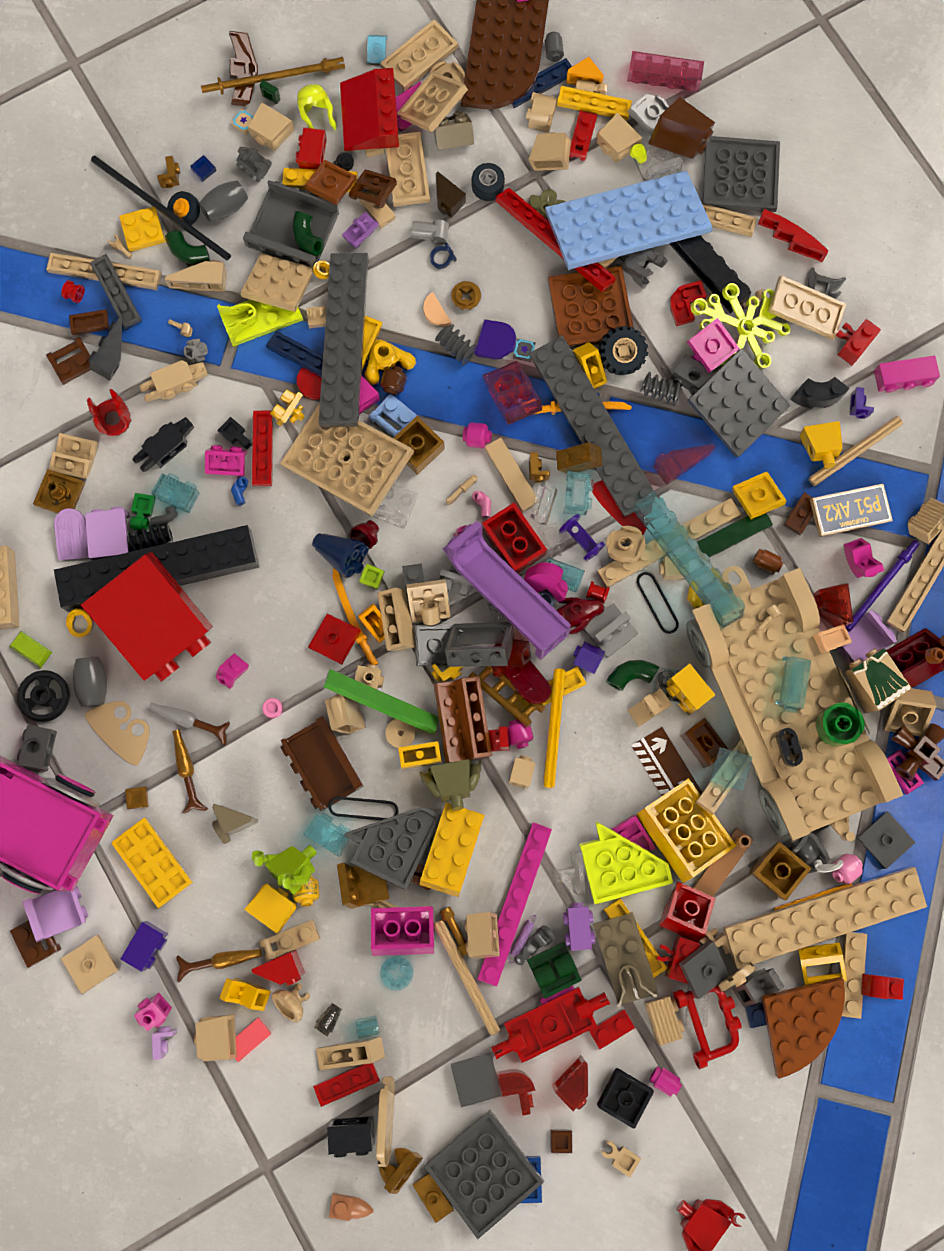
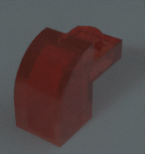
(518, 658)
(518, 1082)

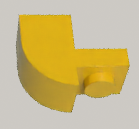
(245, 993)

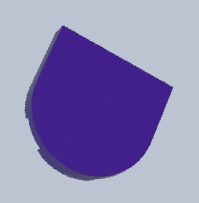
(496, 340)

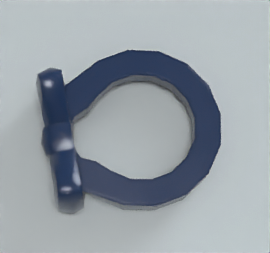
(442, 248)

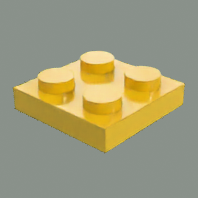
(142, 229)
(759, 495)

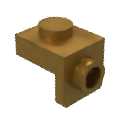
(171, 178)

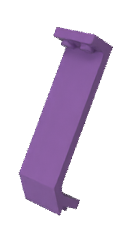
(506, 590)

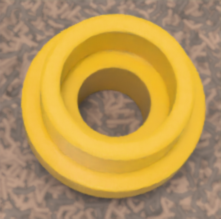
(325, 266)

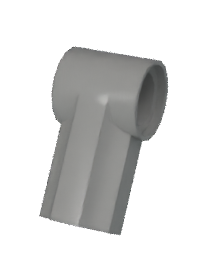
(435, 232)

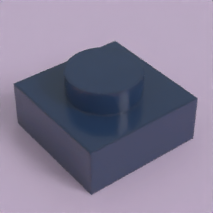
(755, 1015)

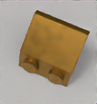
(780, 870)

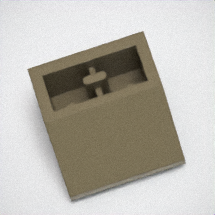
(454, 131)

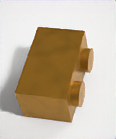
(579, 458)

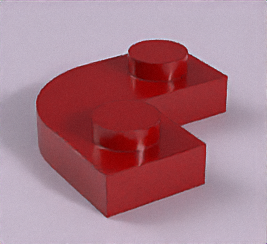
(681, 301)

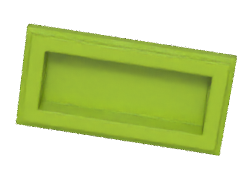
(30, 649)

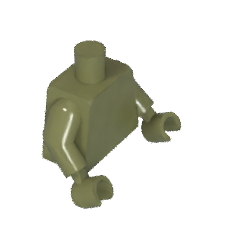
(452, 781)

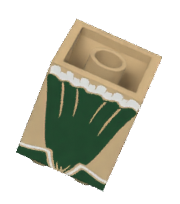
(876, 680)

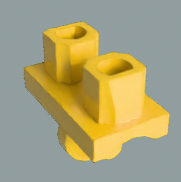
(283, 414)

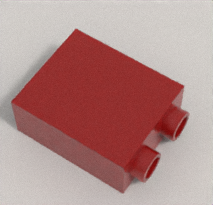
(149, 618)

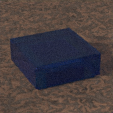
(203, 168)

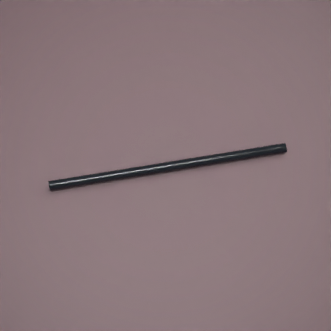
(161, 208)

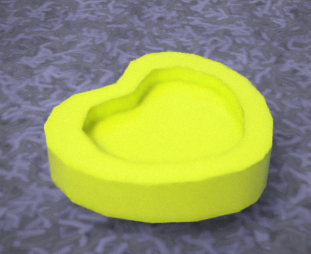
(639, 153)

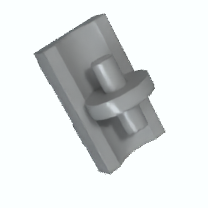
(464, 585)

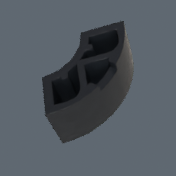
(819, 394)

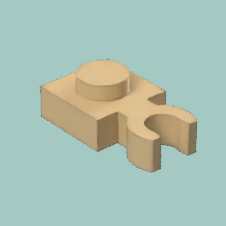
(623, 1159)

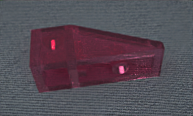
(677, 462)

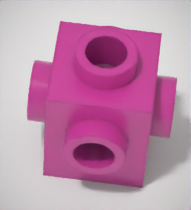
(152, 1012)

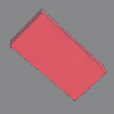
(251, 1038)

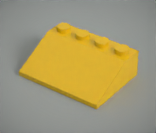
(685, 831)

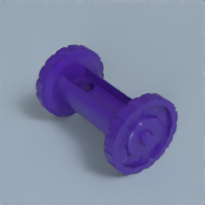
(582, 537)

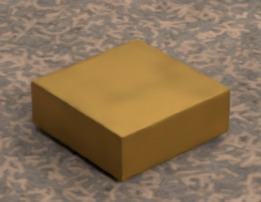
(136, 797)

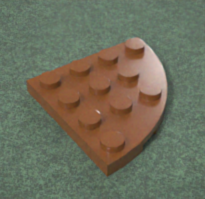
(802, 1022)

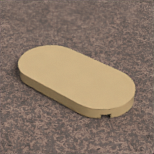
(385, 1122)

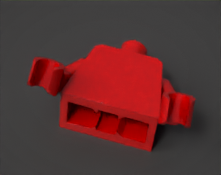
(705, 1223)

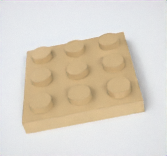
(432, 101)
(277, 282)

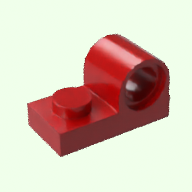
(499, 739)
(882, 986)

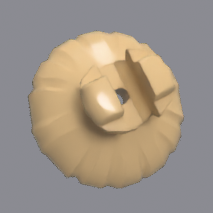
(290, 1002)

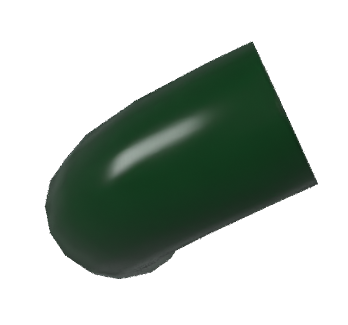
(304, 236)
(185, 252)
(631, 670)

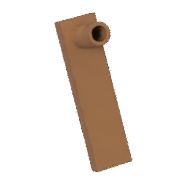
(718, 871)

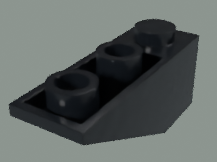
(108, 357)

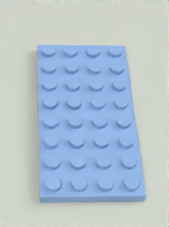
(628, 220)

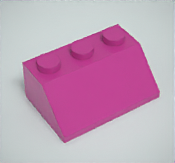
(402, 931)

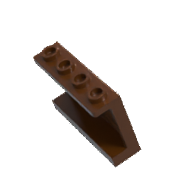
(321, 764)

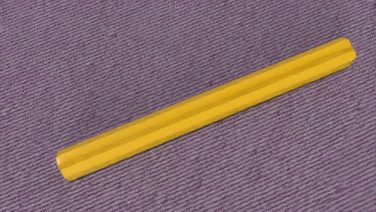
(554, 728)

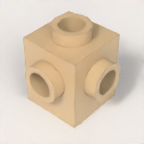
(372, 672)

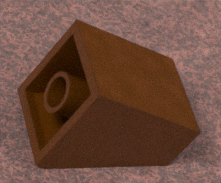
(682, 130)

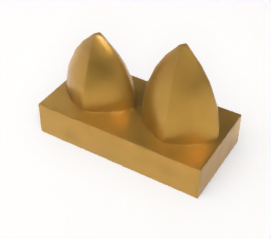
(397, 1177)

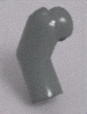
(171, 514)

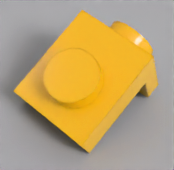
(450, 673)

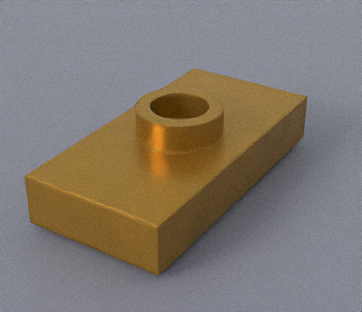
(433, 1197)

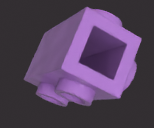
(578, 921)

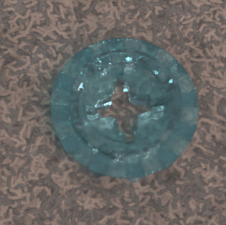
(405, 968)

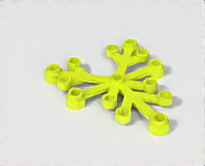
(763, 318)

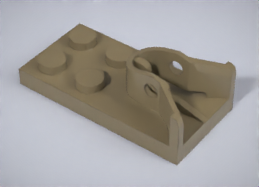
(625, 959)

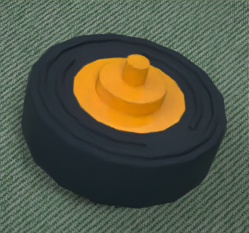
(185, 206)

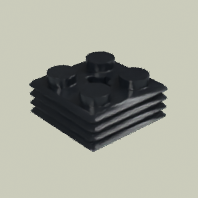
(631, 1110)

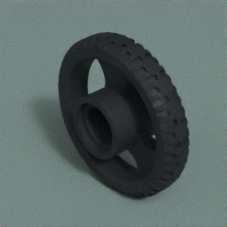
(44, 678)

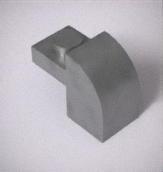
(758, 984)

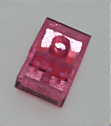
(512, 392)

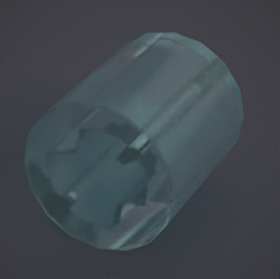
(367, 1026)

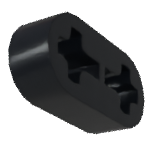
(784, 748)

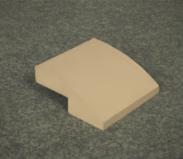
(73, 456)

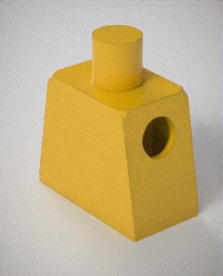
(823, 442)

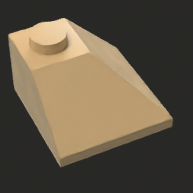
(913, 710)

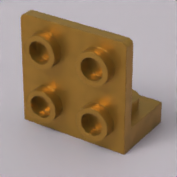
(360, 887)

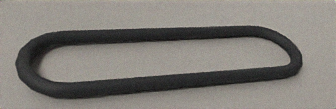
(664, 598)
(363, 800)

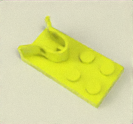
(255, 319)

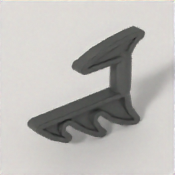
(832, 284)

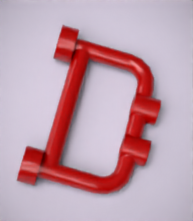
(732, 1024)

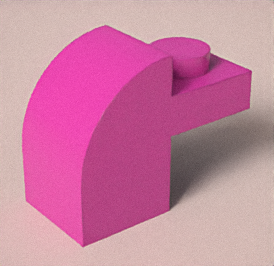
(861, 560)
(547, 576)

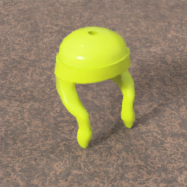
(316, 96)

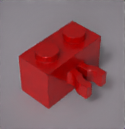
(856, 340)
(681, 949)

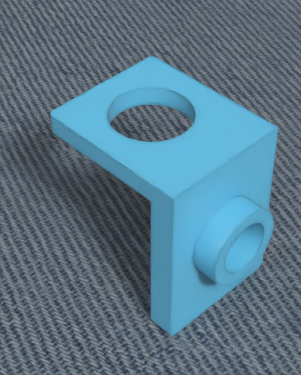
(376, 48)

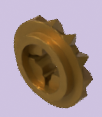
(466, 287)

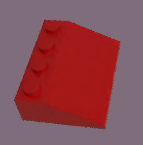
(369, 111)

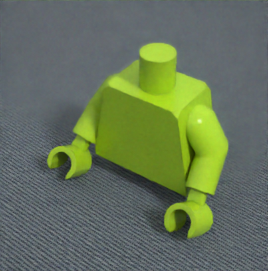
(289, 867)

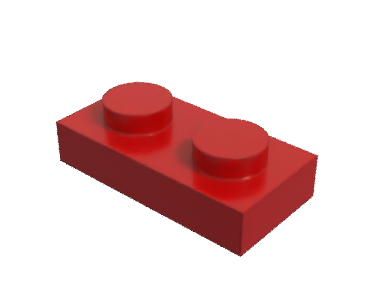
(611, 1029)

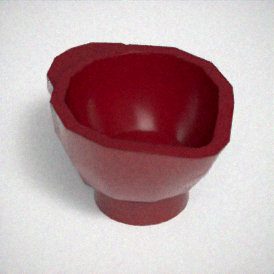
(365, 533)

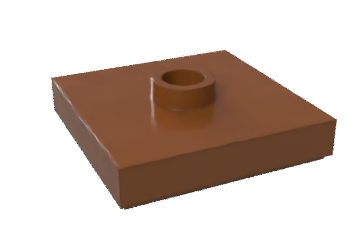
(330, 182)

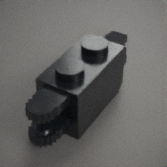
(164, 444)

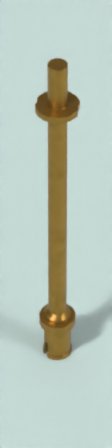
(325, 66)

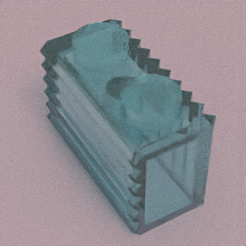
(175, 492)

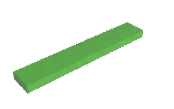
(381, 701)

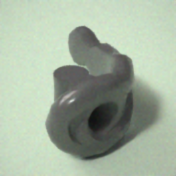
(541, 938)

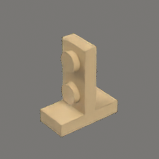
(649, 707)

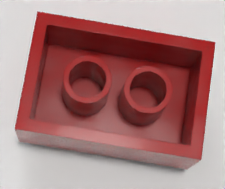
(514, 538)

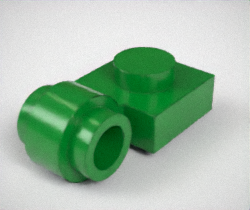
(142, 506)

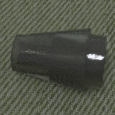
(328, 1019)

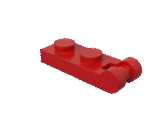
(583, 135)

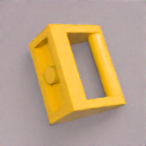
(821, 955)

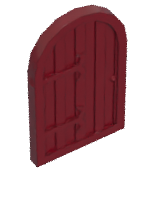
(529, 683)

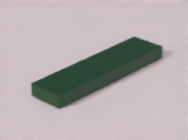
(733, 534)

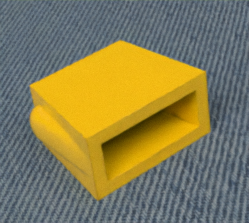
(272, 907)

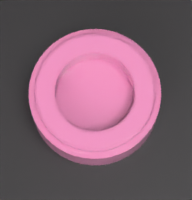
(272, 708)

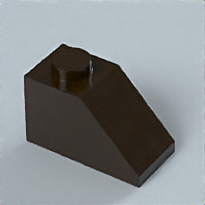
(449, 196)

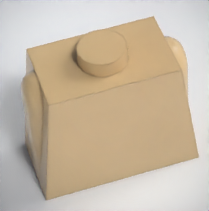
(270, 127)
(617, 138)
(550, 152)
(344, 714)
(216, 1038)

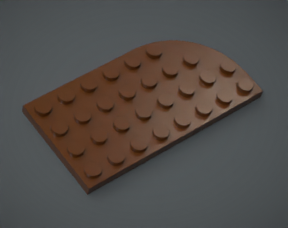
(504, 51)

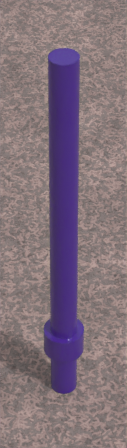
(903, 558)

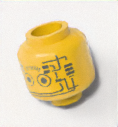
(308, 893)

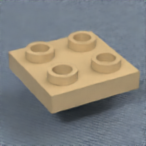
(428, 601)

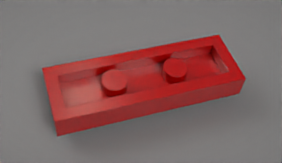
(346, 1083)

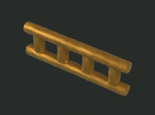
(507, 704)

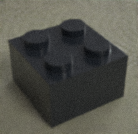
(350, 1136)

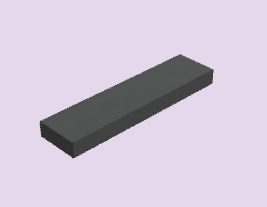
(116, 291)

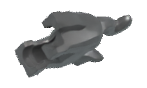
(637, 262)

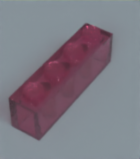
(665, 71)

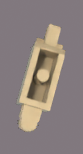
(173, 380)

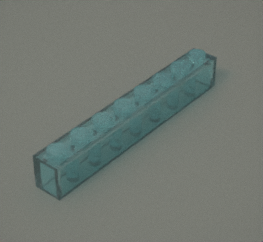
(689, 559)

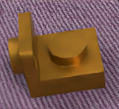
(534, 465)

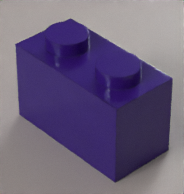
(144, 946)

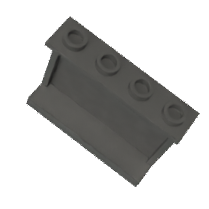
(273, 225)

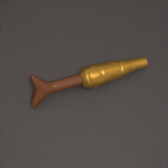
(186, 771)
(218, 961)

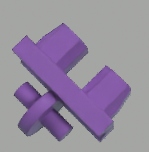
(360, 230)

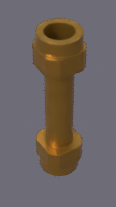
(447, 915)

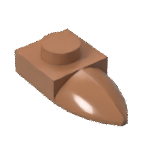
(348, 1207)

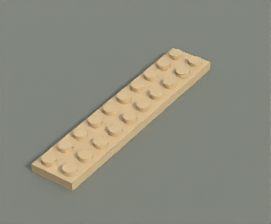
(825, 917)

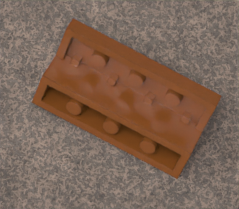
(462, 720)

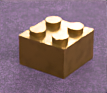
(423, 441)

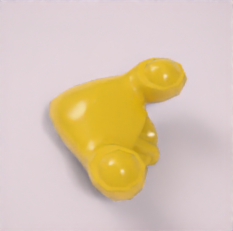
(384, 356)

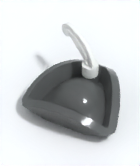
(814, 854)

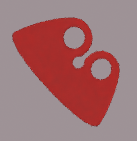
(605, 499)

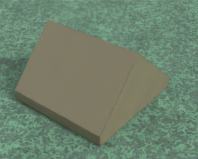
(231, 820)

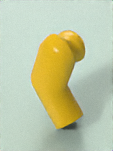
(693, 598)

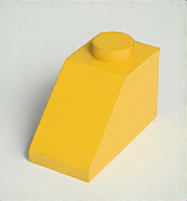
(591, 363)

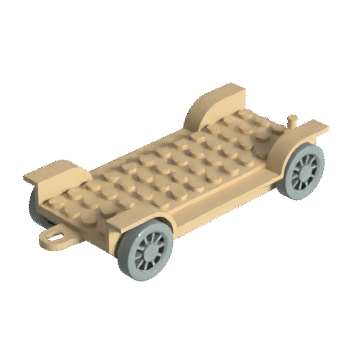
(750, 673)

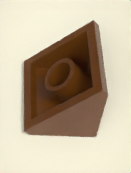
(703, 742)

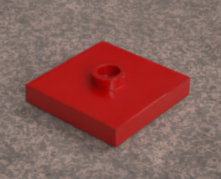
(334, 639)

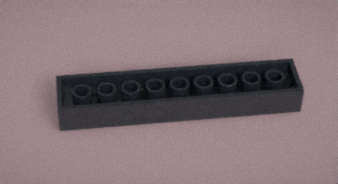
(185, 560)

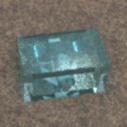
(327, 834)

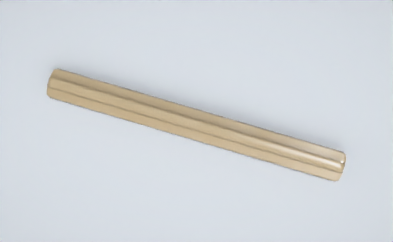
(856, 450)
(466, 977)

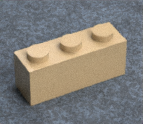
(396, 619)

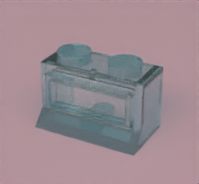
(577, 493)

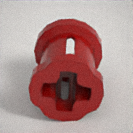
(598, 592)

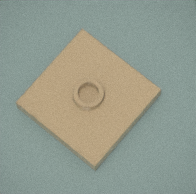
(90, 964)

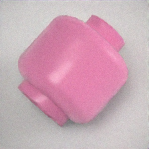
(850, 869)

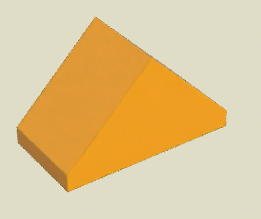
(586, 71)
(372, 621)

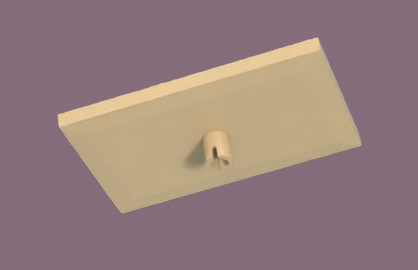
(348, 461)

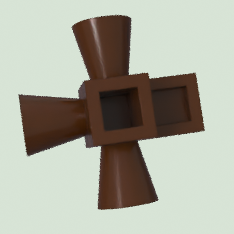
(920, 752)

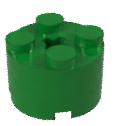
(843, 713)

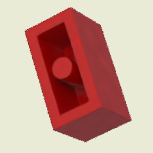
(312, 148)

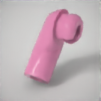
(484, 502)

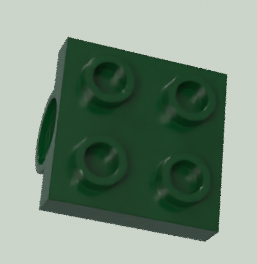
(554, 970)

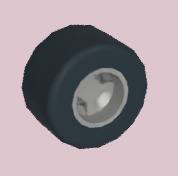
(492, 176)

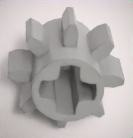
(195, 350)

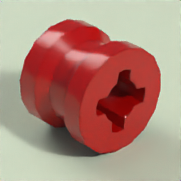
(72, 291)

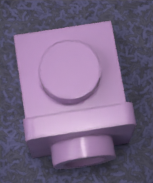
(159, 1044)

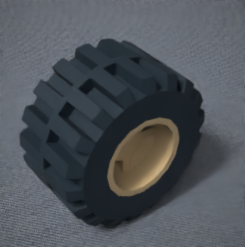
(623, 350)

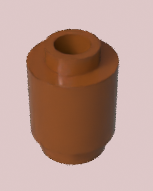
(768, 561)

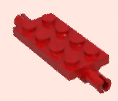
(550, 1024)

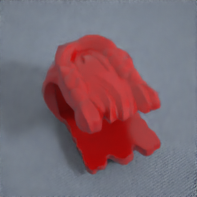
(100, 412)

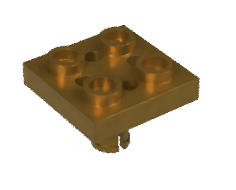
(53, 490)

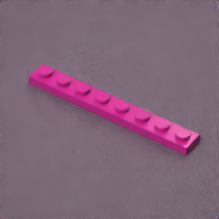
(516, 901)

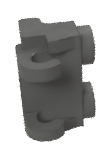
(251, 160)

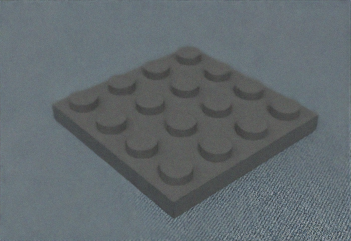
(741, 173)
(738, 403)
(484, 1174)

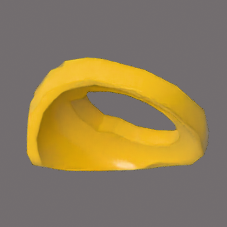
(71, 617)

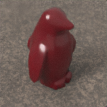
(580, 612)

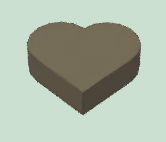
(224, 838)

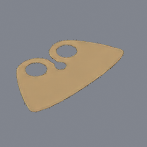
(120, 741)

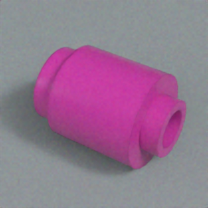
(665, 1081)

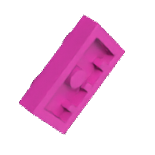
(225, 461)

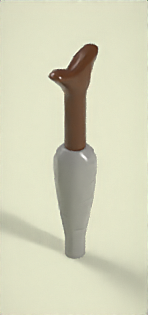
(189, 720)

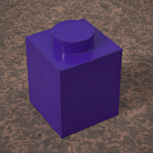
(588, 657)

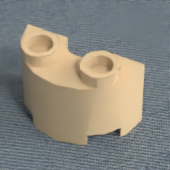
(542, 112)

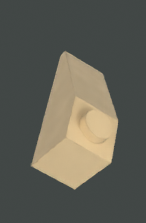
(202, 276)
(350, 1053)

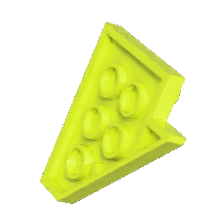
(620, 866)

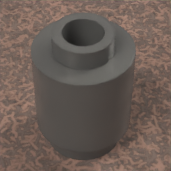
(554, 46)

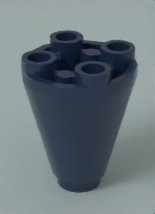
(341, 553)

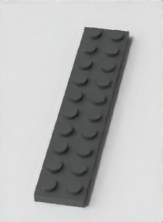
(343, 340)
(591, 423)

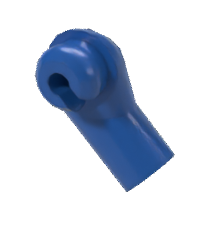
(238, 489)

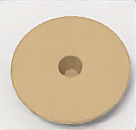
(399, 733)

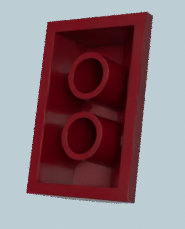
(911, 660)

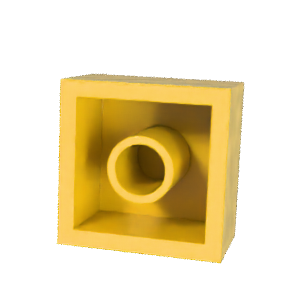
(689, 689)

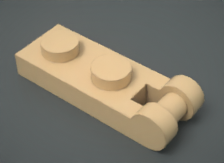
(290, 940)

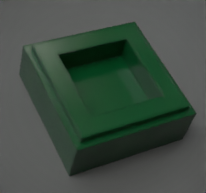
(270, 92)

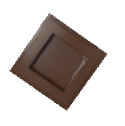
(561, 1141)

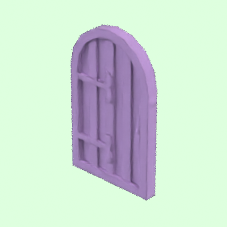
(71, 535)

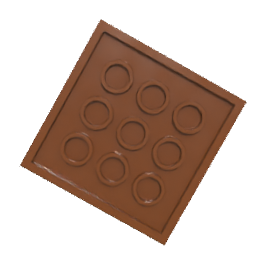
(584, 311)

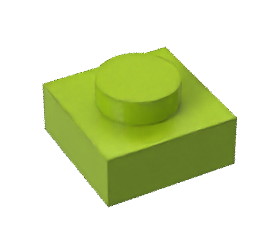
(371, 576)

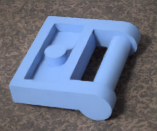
(395, 411)

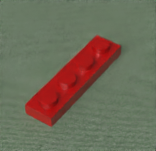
(262, 448)

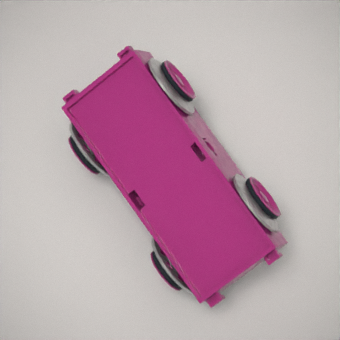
(46, 829)

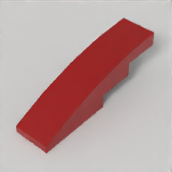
(799, 239)

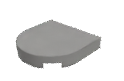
(647, 111)

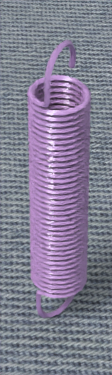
(527, 929)

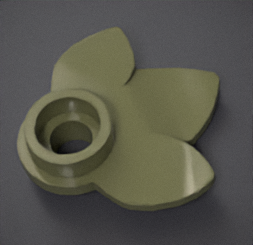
(546, 199)

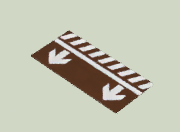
(662, 761)

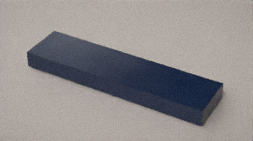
(546, 80)
(296, 353)

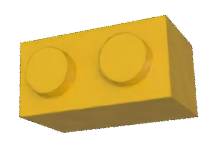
(419, 755)

